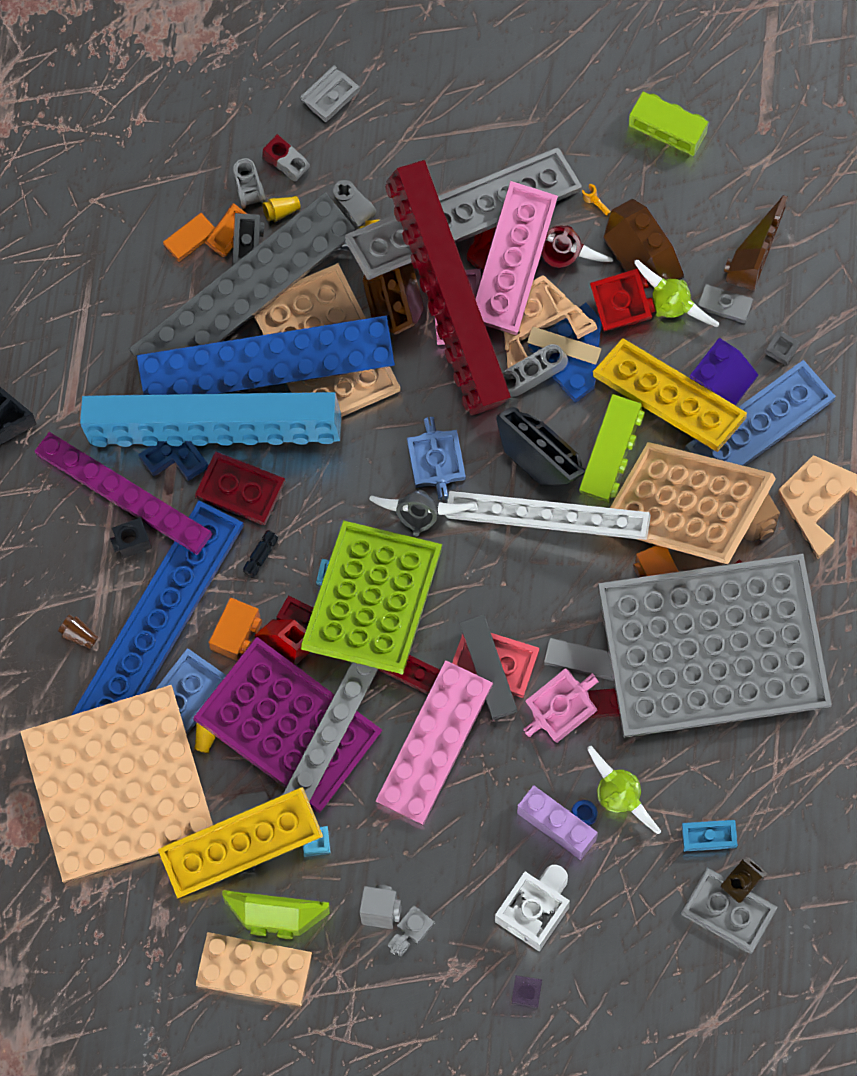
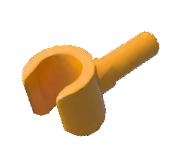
(592, 198)

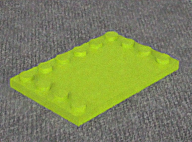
(372, 597)

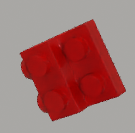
(622, 300)

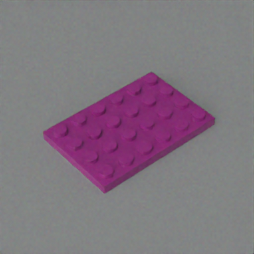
(270, 715)

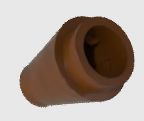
(77, 632)

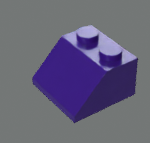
(725, 372)

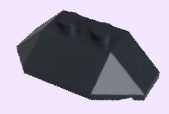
(538, 448)

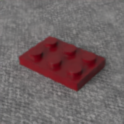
(240, 488)

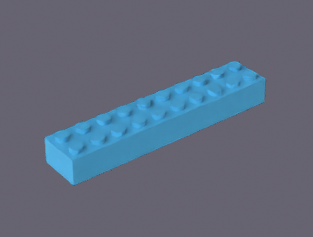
(211, 419)

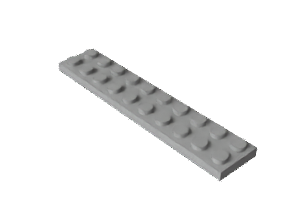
(467, 211)

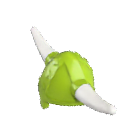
(673, 297)
(620, 791)

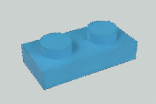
(709, 835)

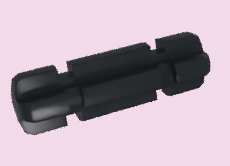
(260, 553)

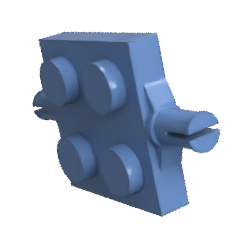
(436, 458)

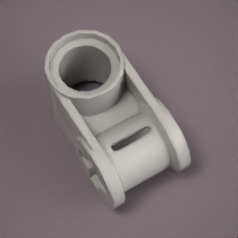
(249, 186)
(355, 205)

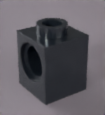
(132, 528)

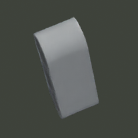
(545, 369)

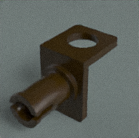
(743, 879)

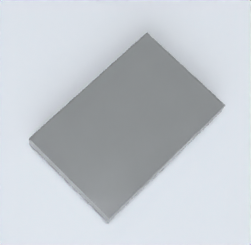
(721, 914)

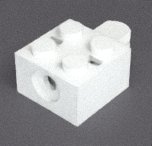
(536, 907)

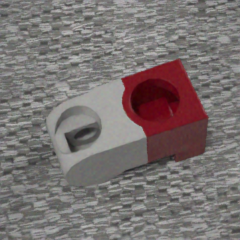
(285, 158)

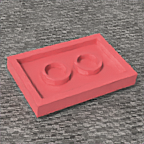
(516, 659)

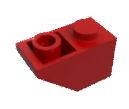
(285, 638)

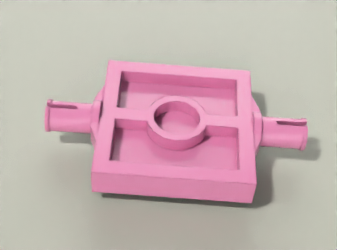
(561, 705)

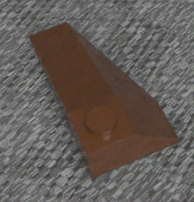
(751, 255)

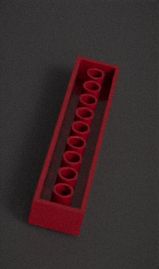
(447, 288)

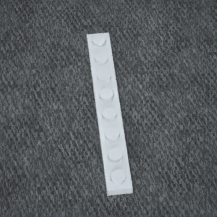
(551, 515)

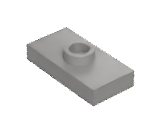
(725, 304)

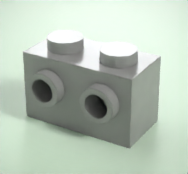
(380, 907)

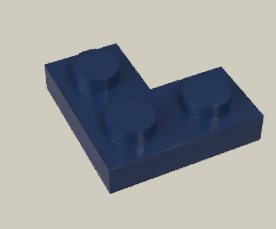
(163, 455)

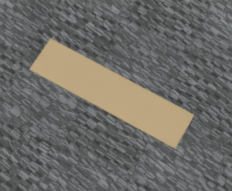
(570, 346)

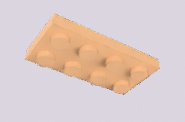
(254, 969)

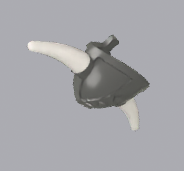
(419, 509)

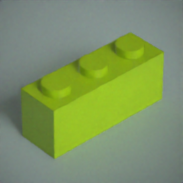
(668, 123)

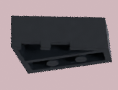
(13, 417)

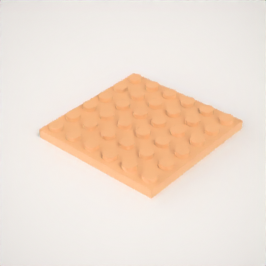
(116, 782)

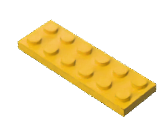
(670, 394)
(240, 842)

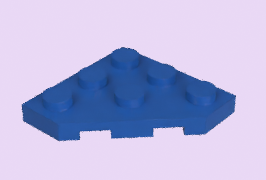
(577, 376)

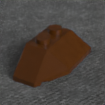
(636, 235)
(395, 296)

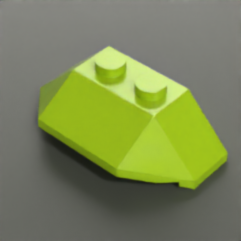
(275, 914)

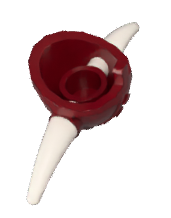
(564, 246)

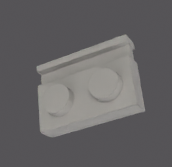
(330, 93)

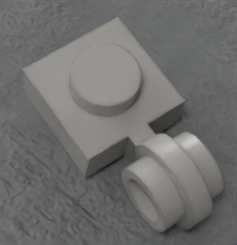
(414, 926)

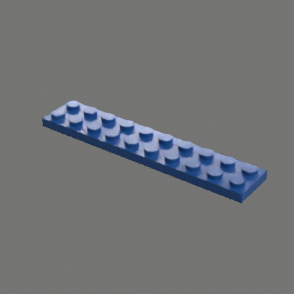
(268, 359)
(161, 613)

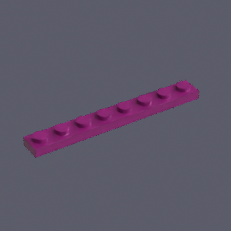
(123, 493)

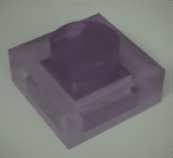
(526, 991)

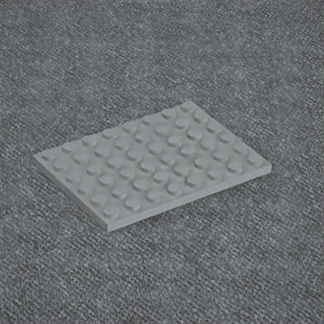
(714, 645)

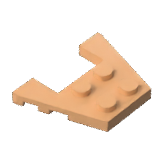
(543, 309)
(813, 494)

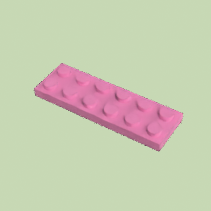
(514, 256)
(434, 742)

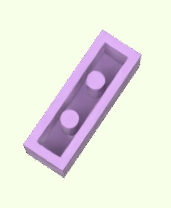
(557, 822)

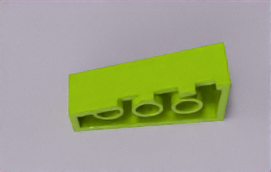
(611, 448)

